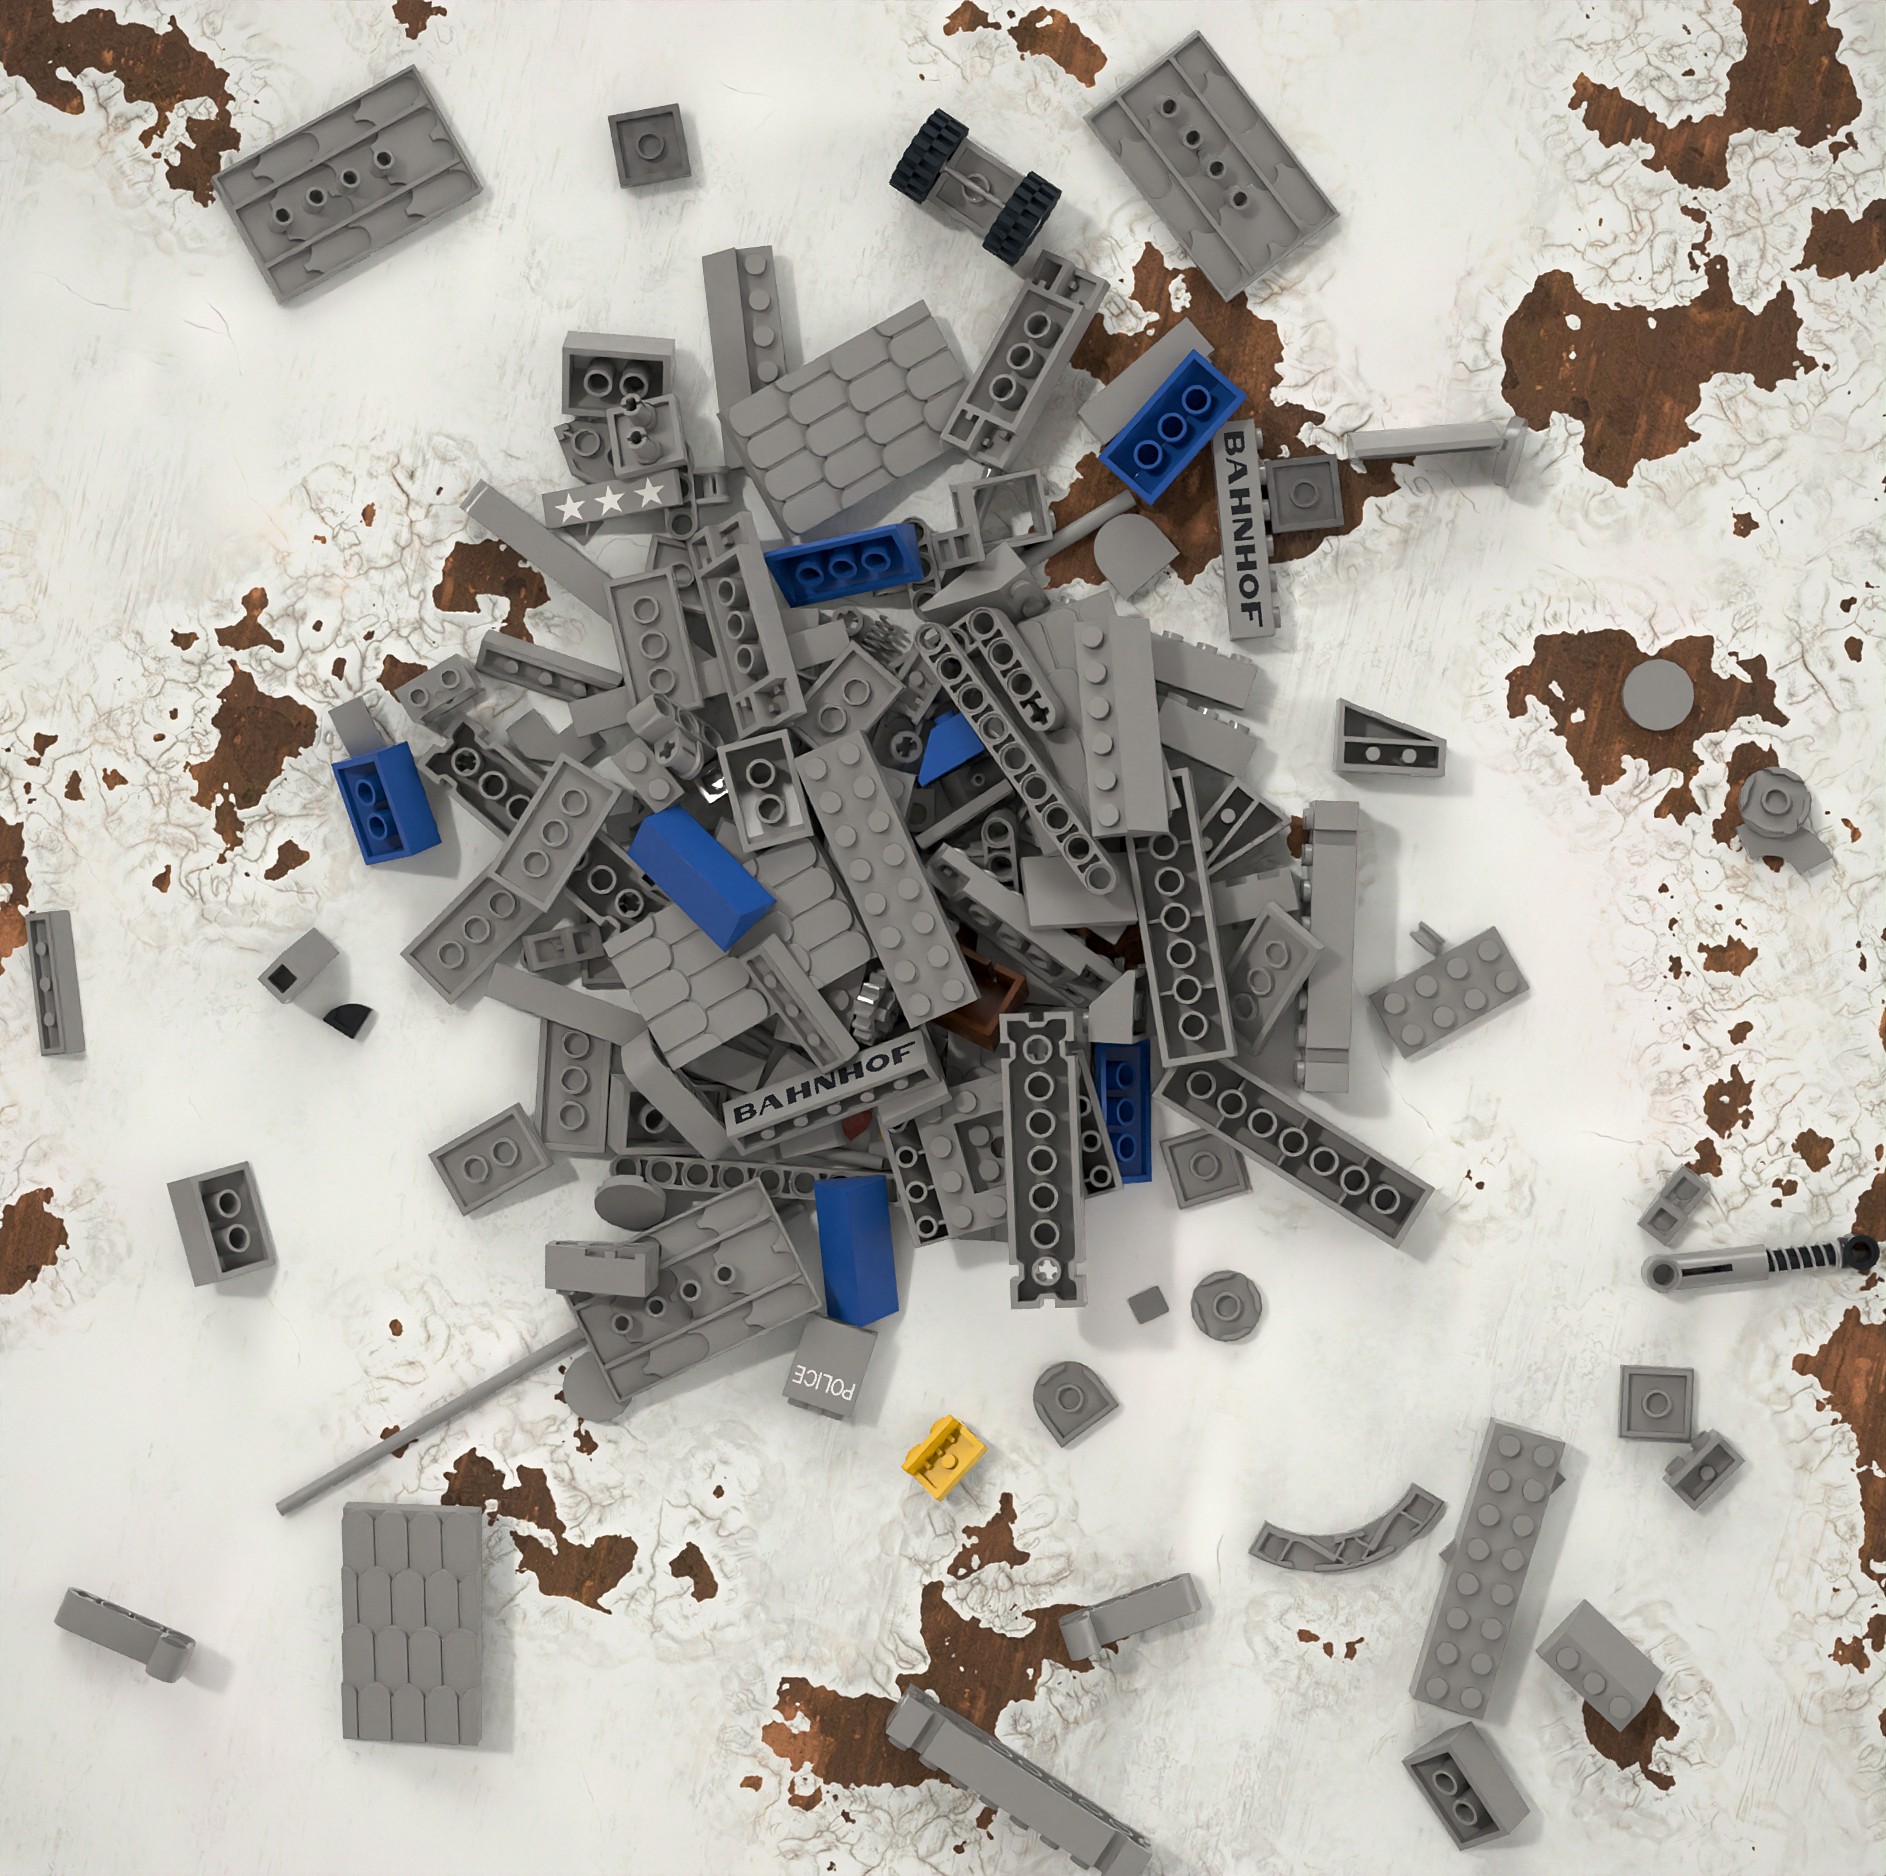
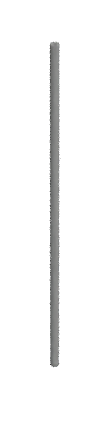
(456, 1406)

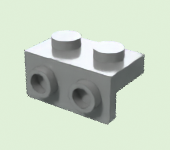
(922, 686)
(1702, 1468)

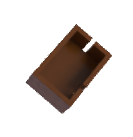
(980, 1018)

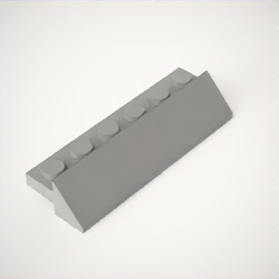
(743, 327)
(1024, 361)
(746, 626)
(1121, 727)
(1001, 919)

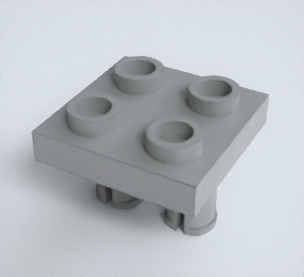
(646, 435)

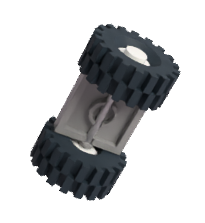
(975, 187)

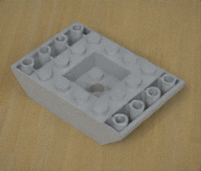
(948, 1166)

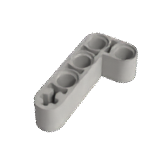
(1011, 674)
(675, 1096)
(1128, 1614)
(127, 1633)

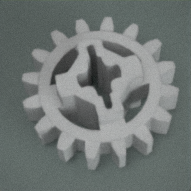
(875, 1009)

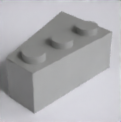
(1382, 745)
(1238, 825)
(1244, 897)
(602, 1267)

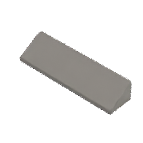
(542, 668)
(55, 982)
(799, 1004)

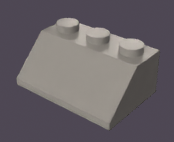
(607, 367)
(1120, 1011)
(221, 1224)
(1601, 1665)
(1466, 1787)

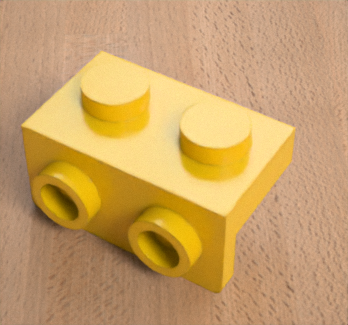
(944, 1456)

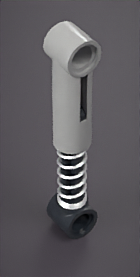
(1756, 1262)

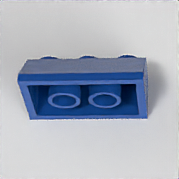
(949, 748)
(386, 803)

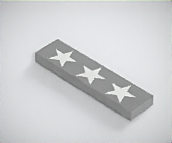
(612, 499)

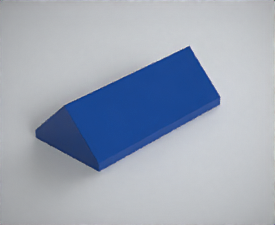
(1172, 427)
(846, 564)
(699, 875)
(1125, 1102)
(856, 1248)

